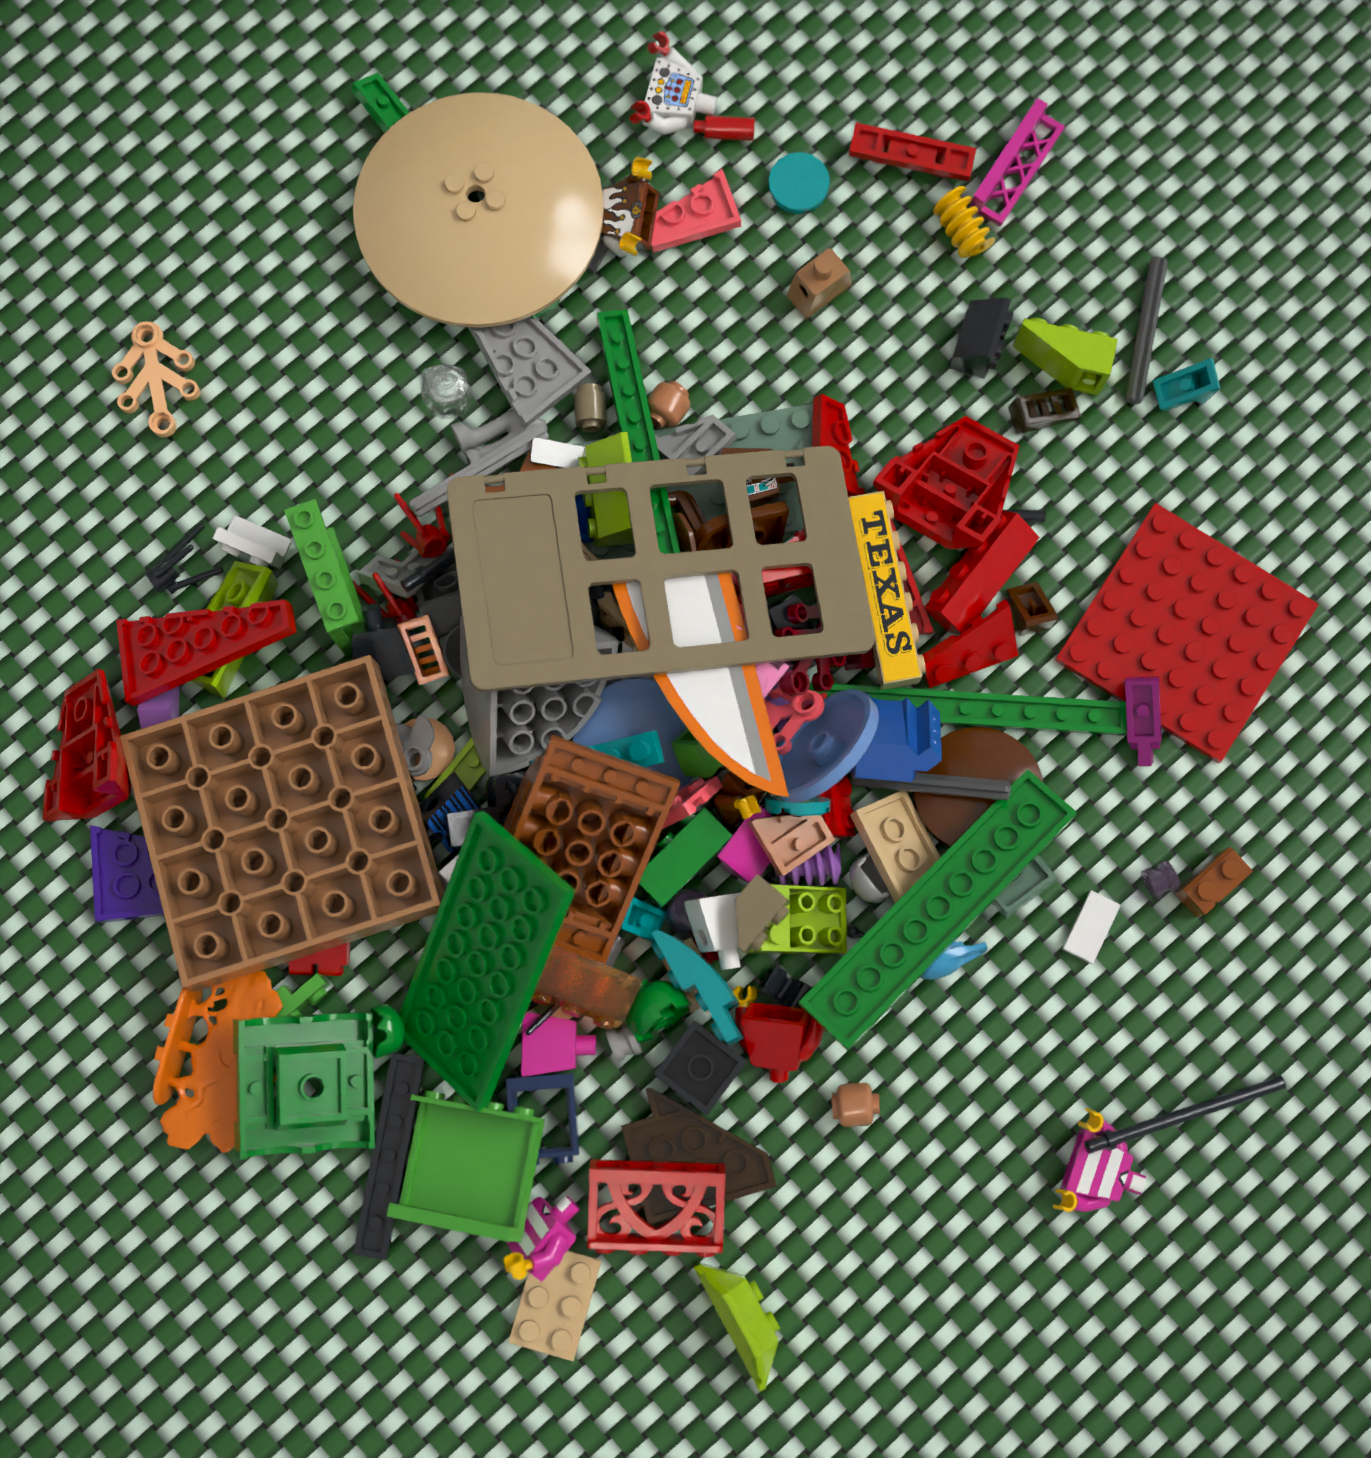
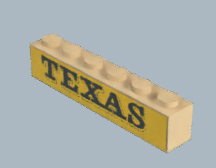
(888, 603)

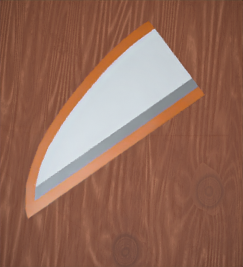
(719, 704)

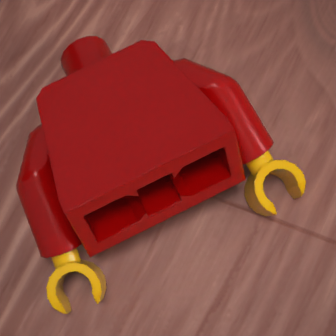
(775, 1034)

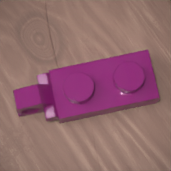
(1143, 716)

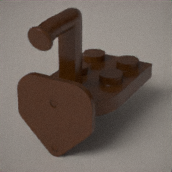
(699, 535)

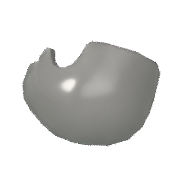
(867, 880)

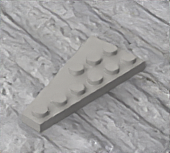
(530, 366)

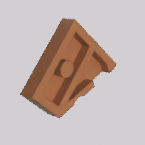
(790, 839)

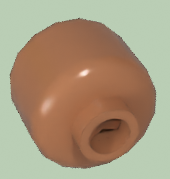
(668, 404)
(855, 1104)

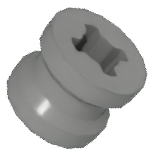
(623, 1043)

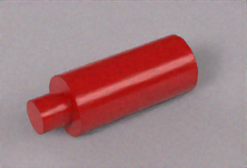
(726, 128)

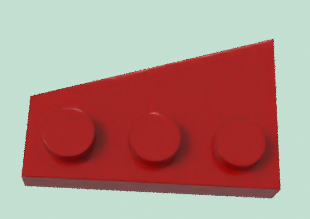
(979, 647)

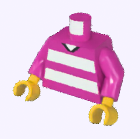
(1099, 1176)
(543, 1240)

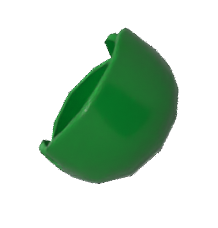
(388, 1031)

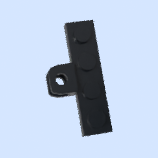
(498, 807)

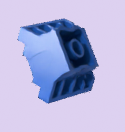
(903, 742)

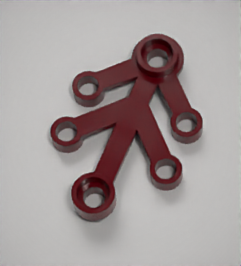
(796, 681)

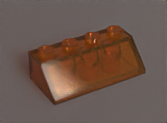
(586, 988)

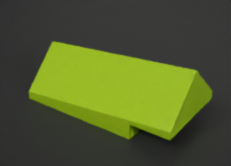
(240, 588)

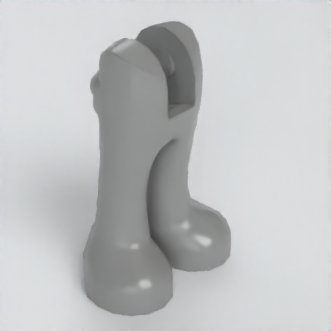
(470, 439)

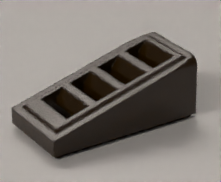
(1025, 417)

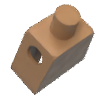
(822, 279)

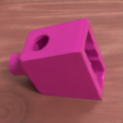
(553, 1046)

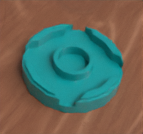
(798, 182)
(811, 807)

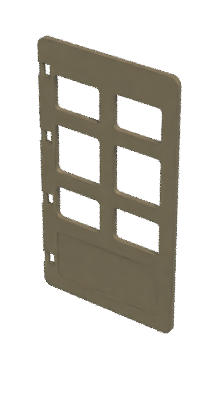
(529, 581)

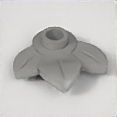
(416, 742)

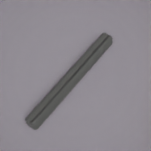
(1146, 330)
(943, 785)

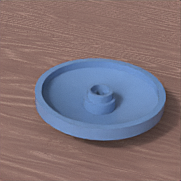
(634, 708)
(829, 745)

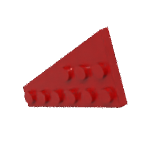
(188, 644)

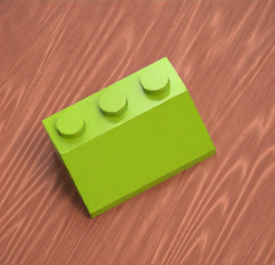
(608, 510)

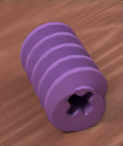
(818, 865)

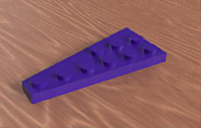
(122, 877)

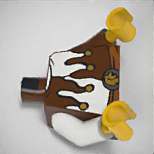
(630, 211)

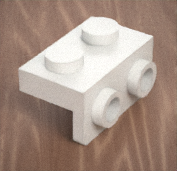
(255, 541)

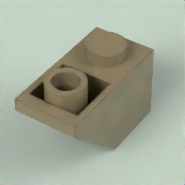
(756, 911)

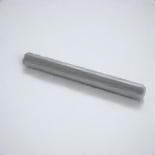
(484, 466)

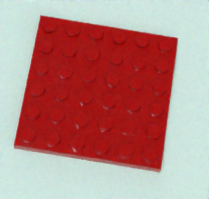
(1194, 619)

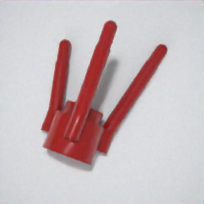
(429, 539)
(396, 607)

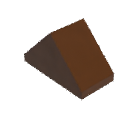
(1031, 609)

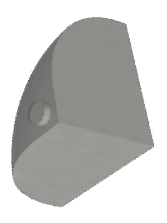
(517, 723)

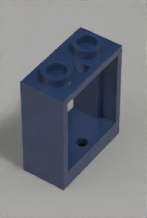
(567, 1081)

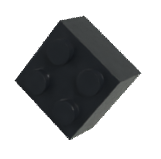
(700, 1067)

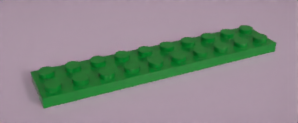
(936, 910)

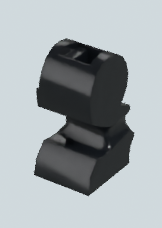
(784, 989)

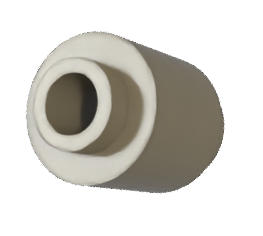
(590, 407)

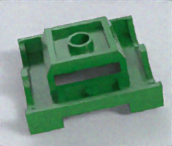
(323, 1046)

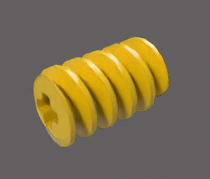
(961, 225)

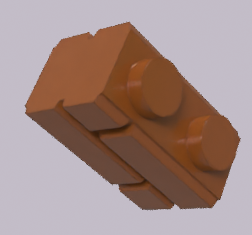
(1213, 882)

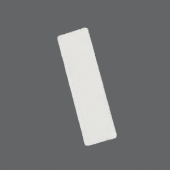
(555, 453)

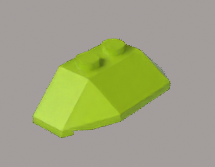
(743, 1318)

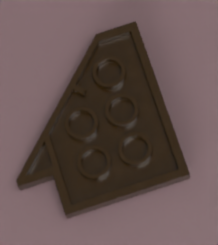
(685, 1136)

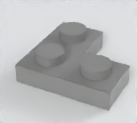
(393, 572)

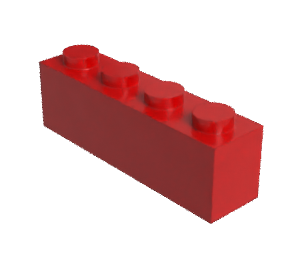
(981, 574)

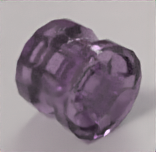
(1160, 879)

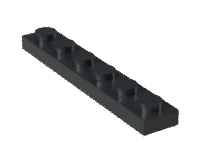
(389, 1155)

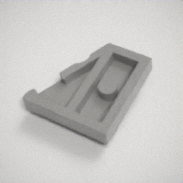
(696, 441)

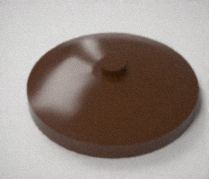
(971, 754)

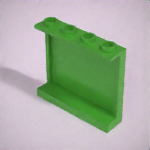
(326, 572)
(470, 1168)

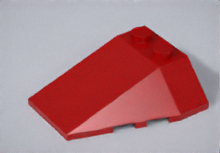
(952, 484)
(90, 760)

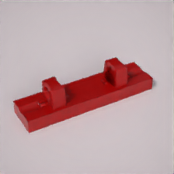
(912, 152)

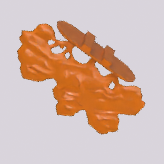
(213, 1061)

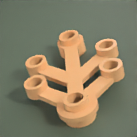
(153, 374)

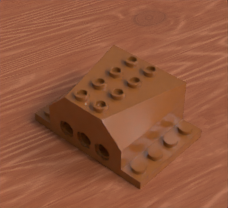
(595, 829)

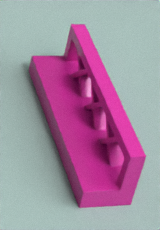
(1010, 154)

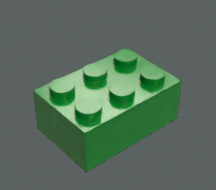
(682, 856)

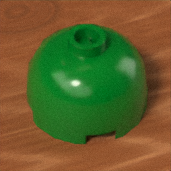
(656, 1007)

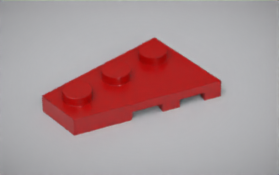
(833, 429)

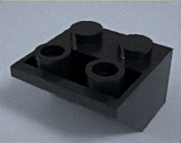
(982, 336)

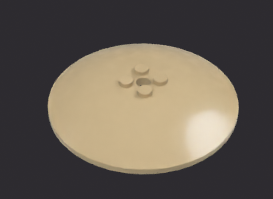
(486, 257)

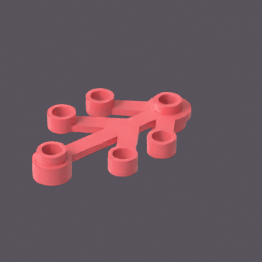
(796, 711)

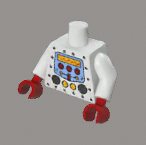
(672, 92)

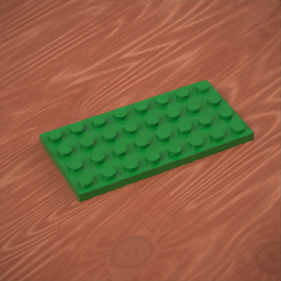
(483, 959)

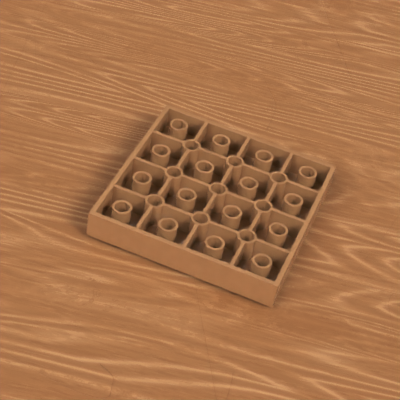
(282, 824)

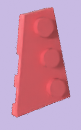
(697, 215)

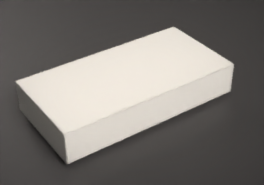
(1091, 927)

